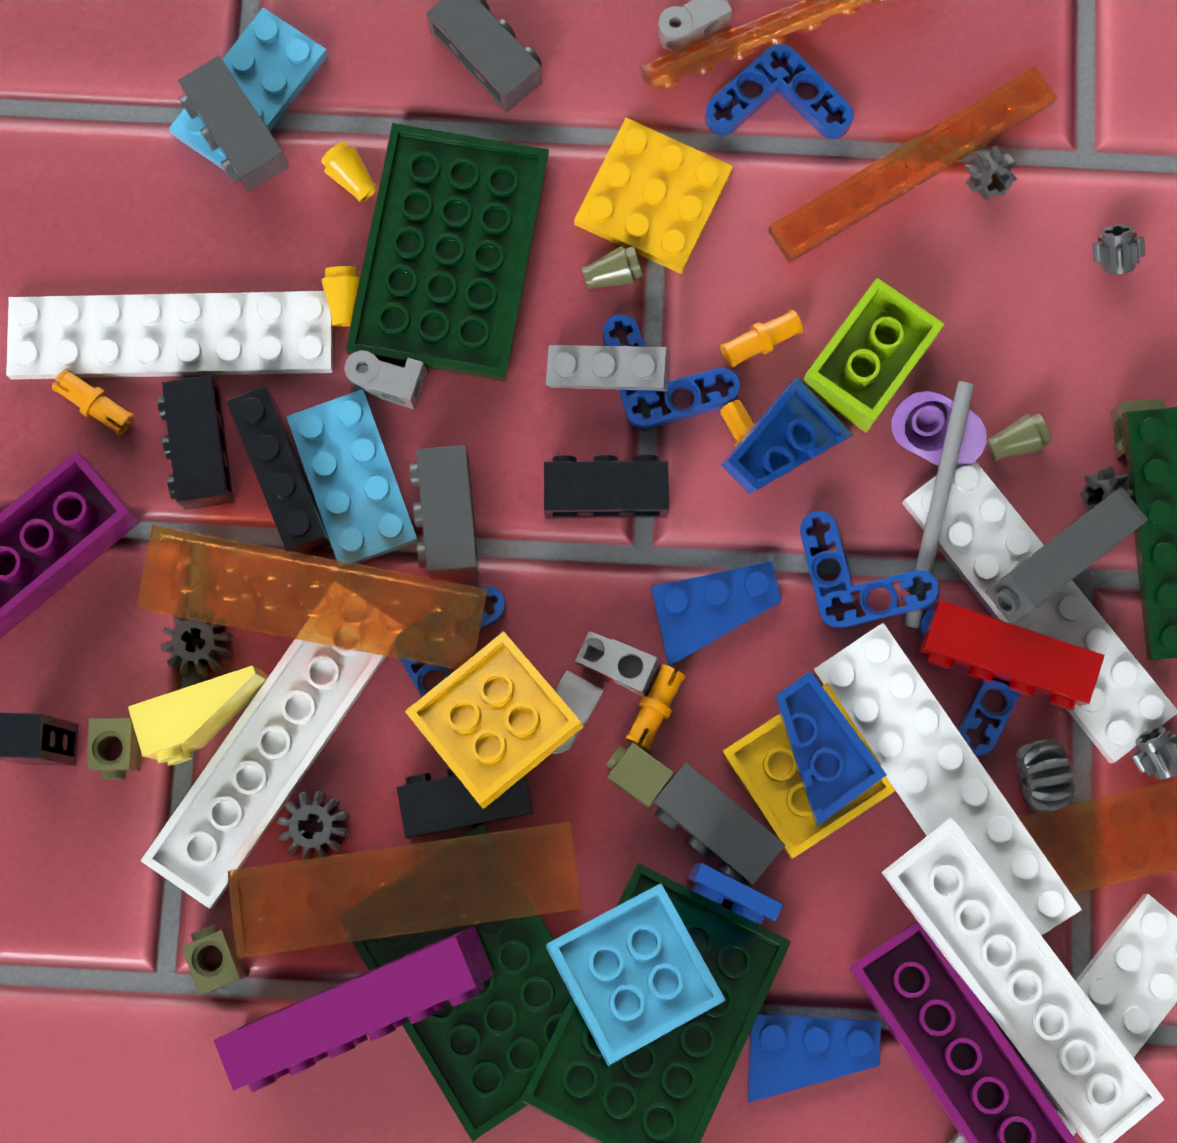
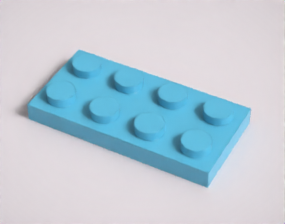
(270, 66)
(352, 478)

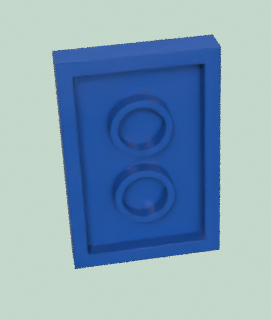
(745, 900)

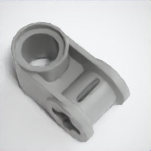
(580, 698)

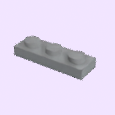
(608, 367)

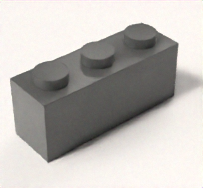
(486, 49)
(231, 124)
(445, 511)
(717, 825)

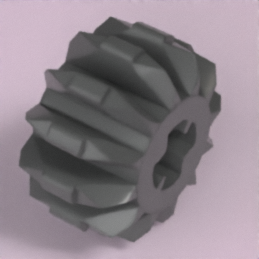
(185, 654)
(1045, 775)
(307, 813)

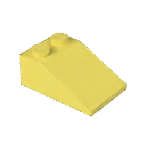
(191, 717)

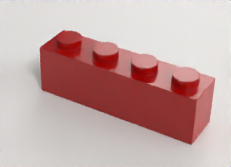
(1011, 654)

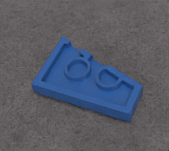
(784, 437)
(711, 605)
(825, 747)
(807, 1050)

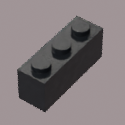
(195, 442)
(606, 487)
(37, 739)
(447, 805)

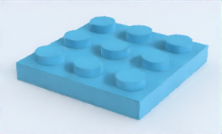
(634, 973)

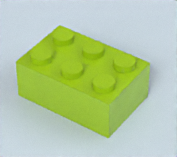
(872, 354)

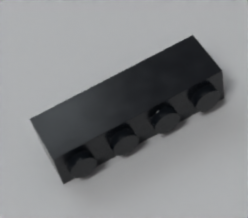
(278, 471)

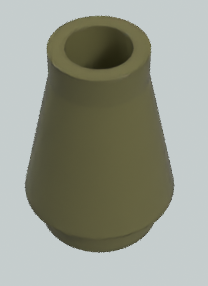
(613, 269)
(1020, 438)

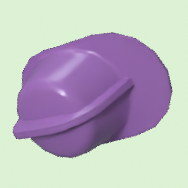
(922, 425)

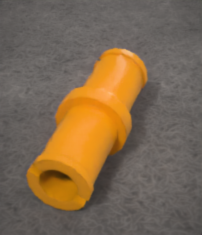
(761, 338)
(93, 402)
(655, 707)

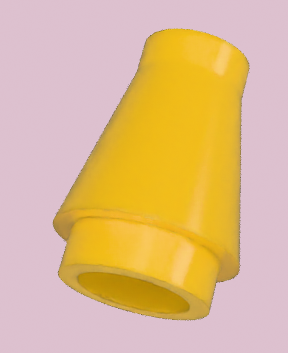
(348, 170)
(341, 292)

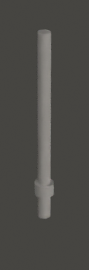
(940, 494)

